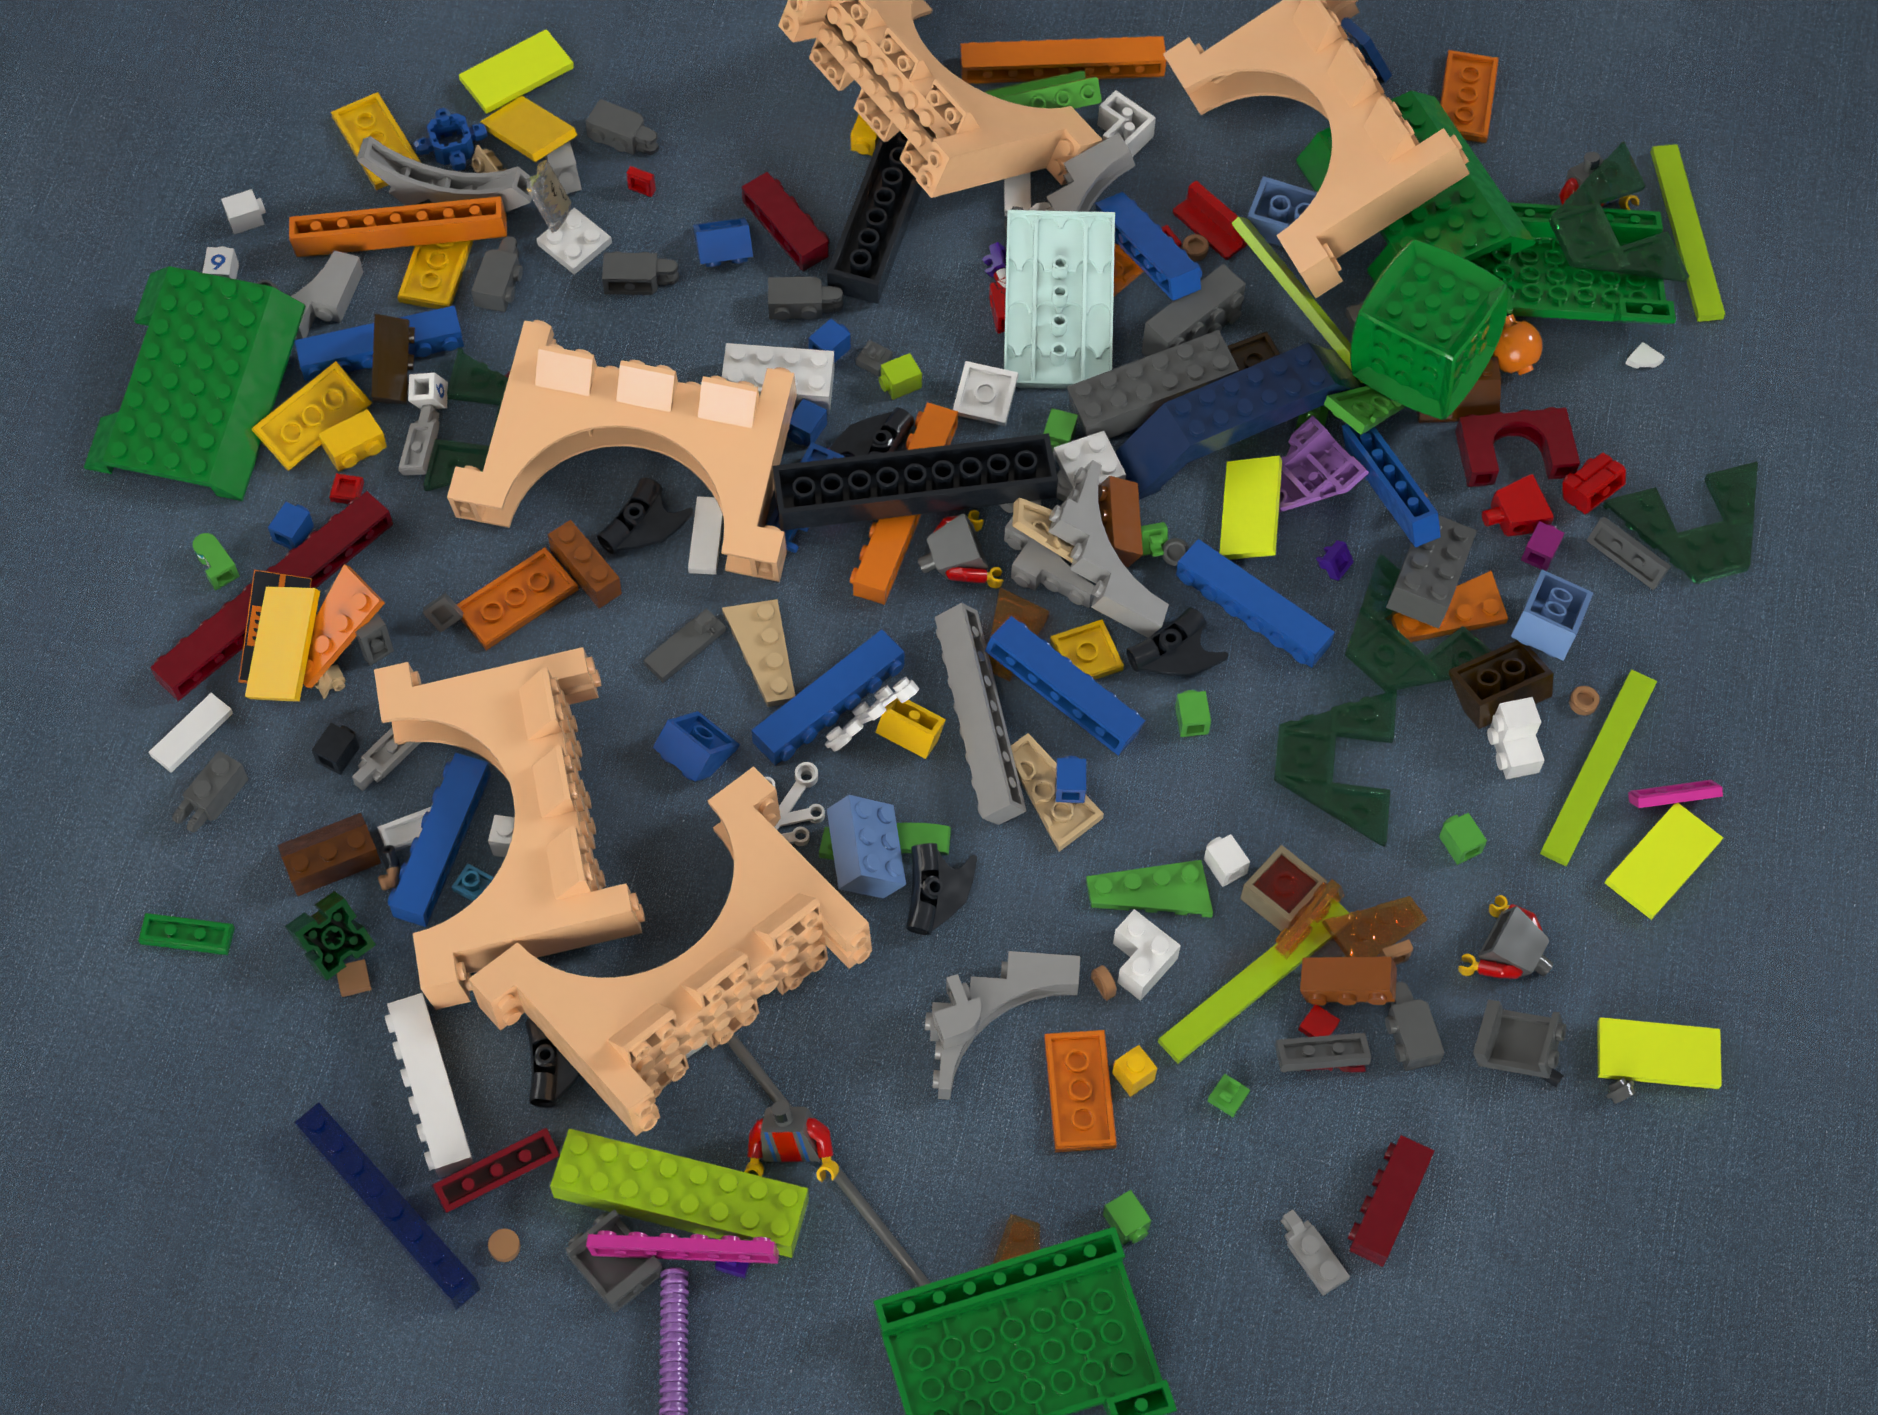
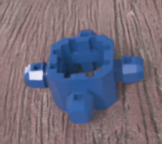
(455, 153)

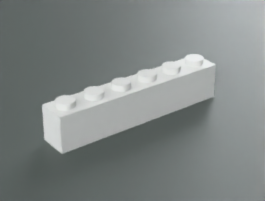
(429, 1084)

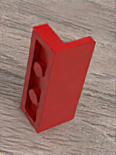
(1210, 219)

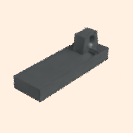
(1628, 553)
(684, 645)
(1322, 1052)

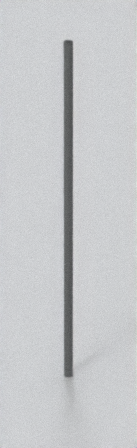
(841, 1178)

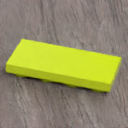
(516, 71)
(1251, 508)
(1663, 860)
(1659, 1053)

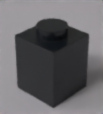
(336, 748)

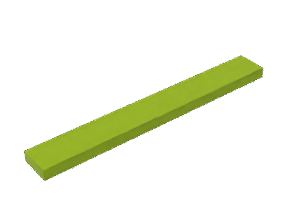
(1687, 232)
(1294, 288)
(1598, 768)
(1242, 992)

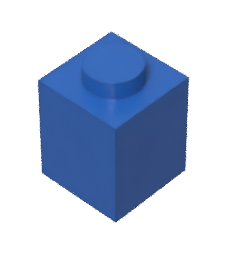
(831, 338)
(807, 423)
(291, 526)
(1070, 780)

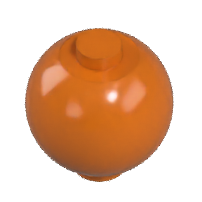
(1518, 346)

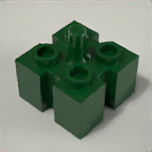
(330, 935)

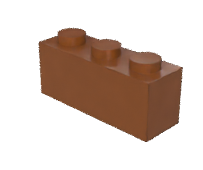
(1121, 517)
(584, 564)
(1348, 980)

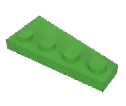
(1362, 407)
(1158, 888)

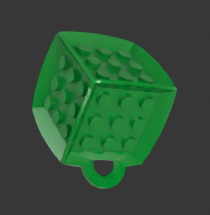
(1428, 329)

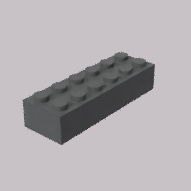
(1134, 392)

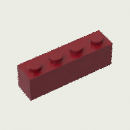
(785, 221)
(495, 1170)
(1391, 1200)

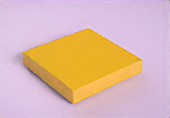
(1089, 649)

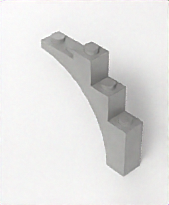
(1091, 174)
(416, 182)
(329, 291)
(1094, 558)
(1041, 565)
(1022, 979)

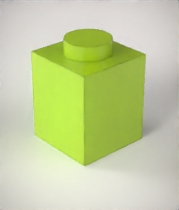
(900, 376)

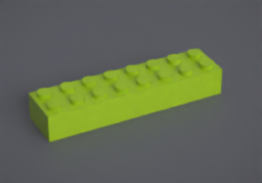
(678, 1191)

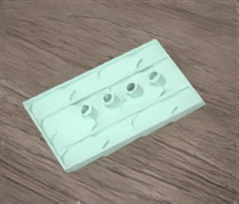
(1059, 296)

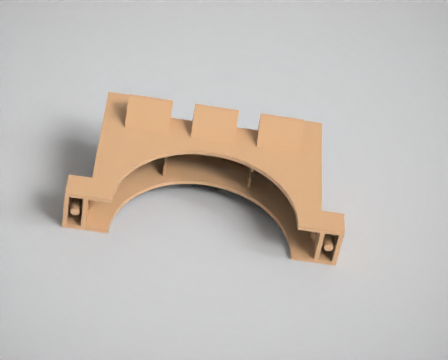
(952, 129)
(1375, 160)
(568, 405)
(549, 882)
(636, 1029)

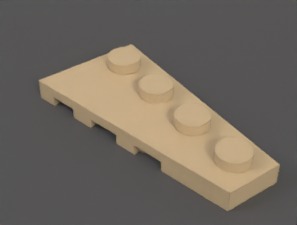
(1035, 523)
(763, 645)
(1038, 776)

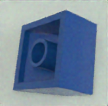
(723, 241)
(694, 745)

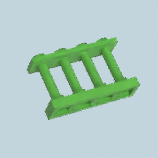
(1053, 92)

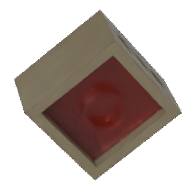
(1281, 888)

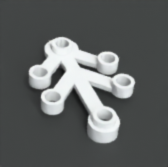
(863, 713)
(790, 800)

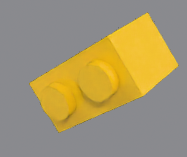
(353, 440)
(911, 726)

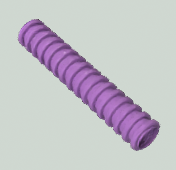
(673, 1342)

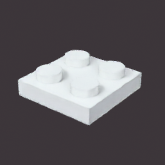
(575, 241)
(985, 393)
(1084, 450)

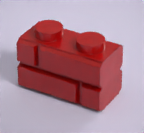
(1593, 482)

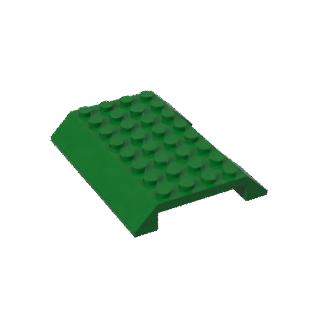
(1462, 219)
(1547, 287)
(200, 380)
(1026, 1337)

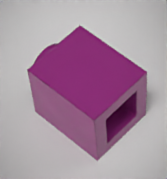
(1542, 546)

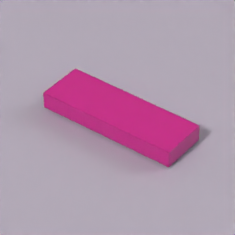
(1675, 793)

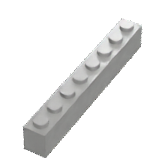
(979, 714)

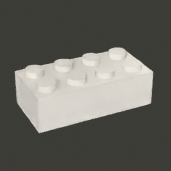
(811, 369)

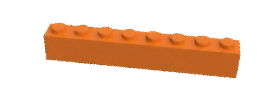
(1048, 58)
(398, 226)
(892, 536)

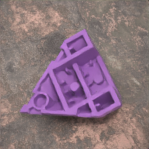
(1316, 467)

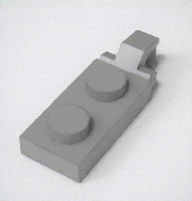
(420, 442)
(381, 760)
(1313, 1254)

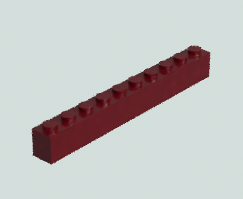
(316, 558)

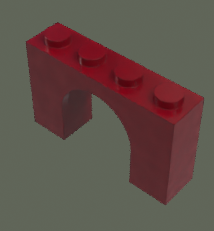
(1546, 428)

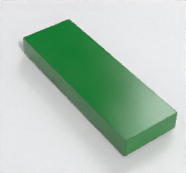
(186, 934)

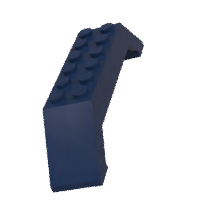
(1231, 412)

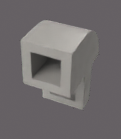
(564, 166)
(961, 1020)

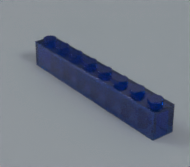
(387, 1206)

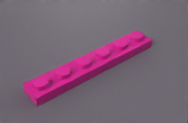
(693, 1248)

